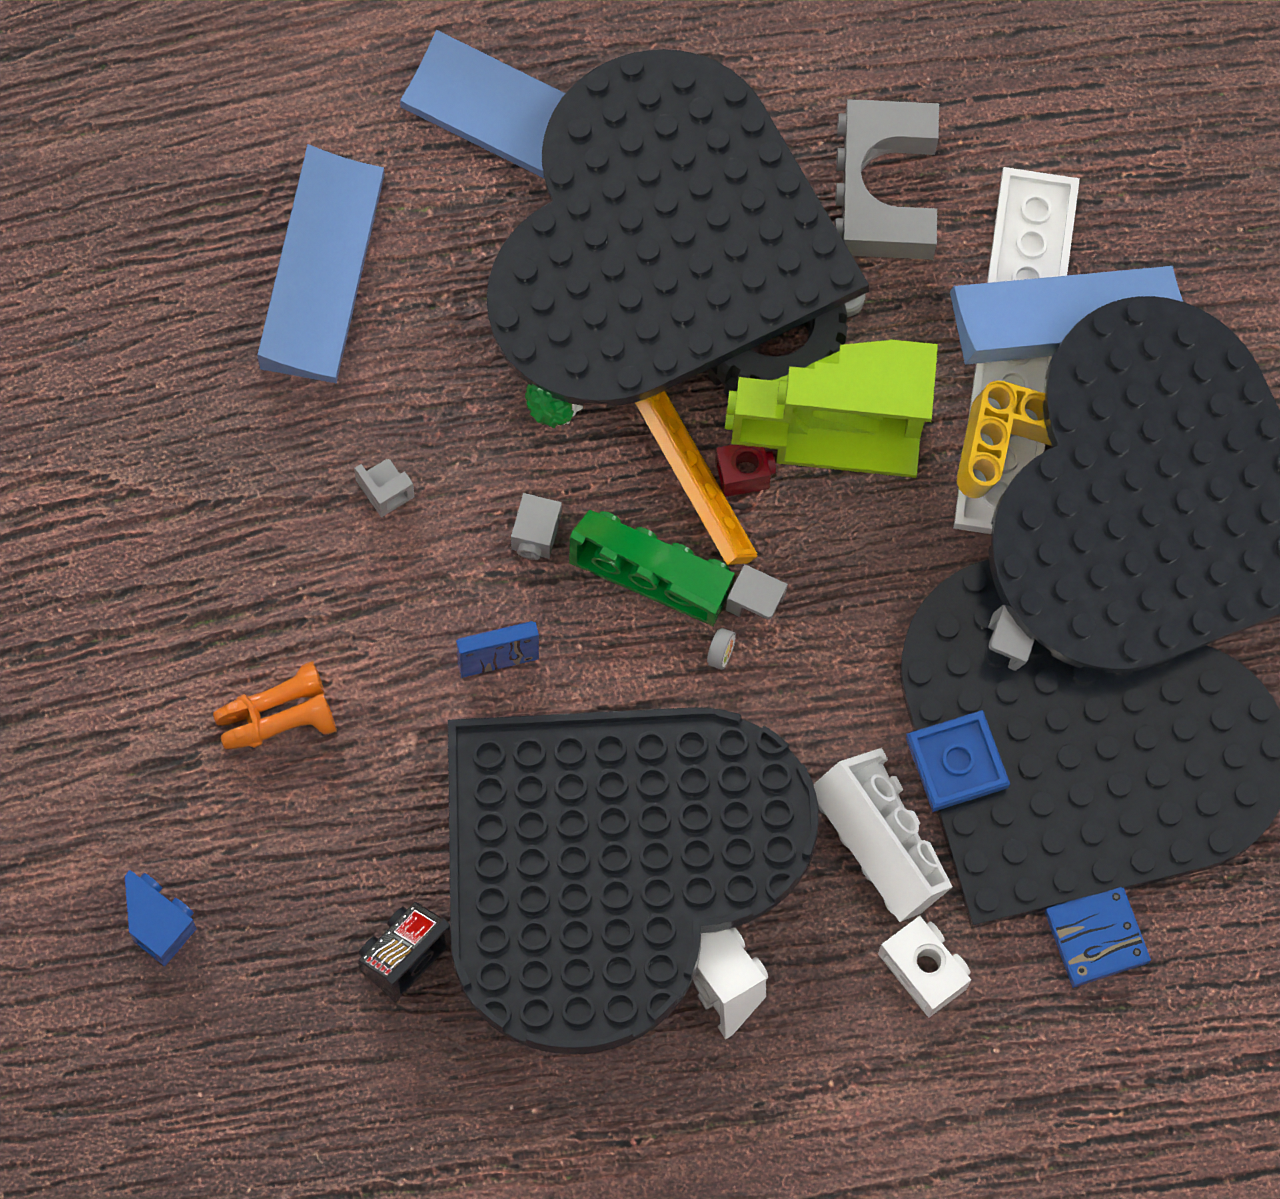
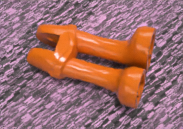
(311, 712)

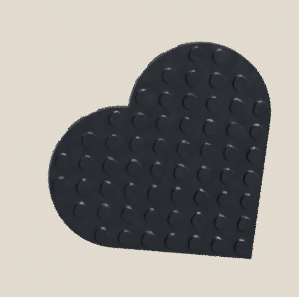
(665, 235)
(1157, 494)
(1104, 769)
(603, 855)

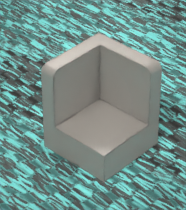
(384, 486)
(755, 593)
(1009, 638)

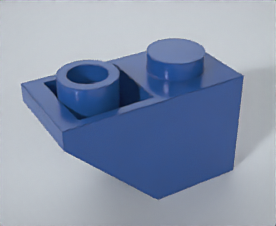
(154, 921)

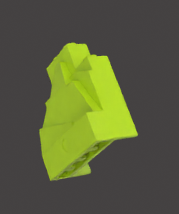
(844, 411)

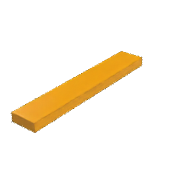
(697, 479)

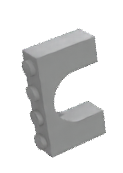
(866, 223)

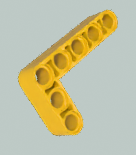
(998, 426)

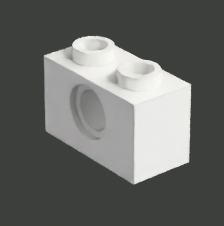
(932, 989)

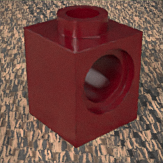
(734, 481)

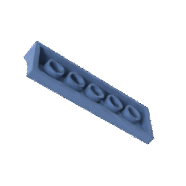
(482, 101)
(320, 266)
(1036, 314)

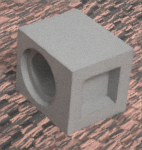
(536, 527)

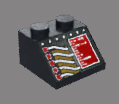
(405, 949)

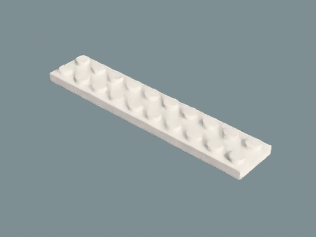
(1028, 243)

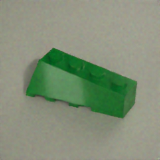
(650, 566)

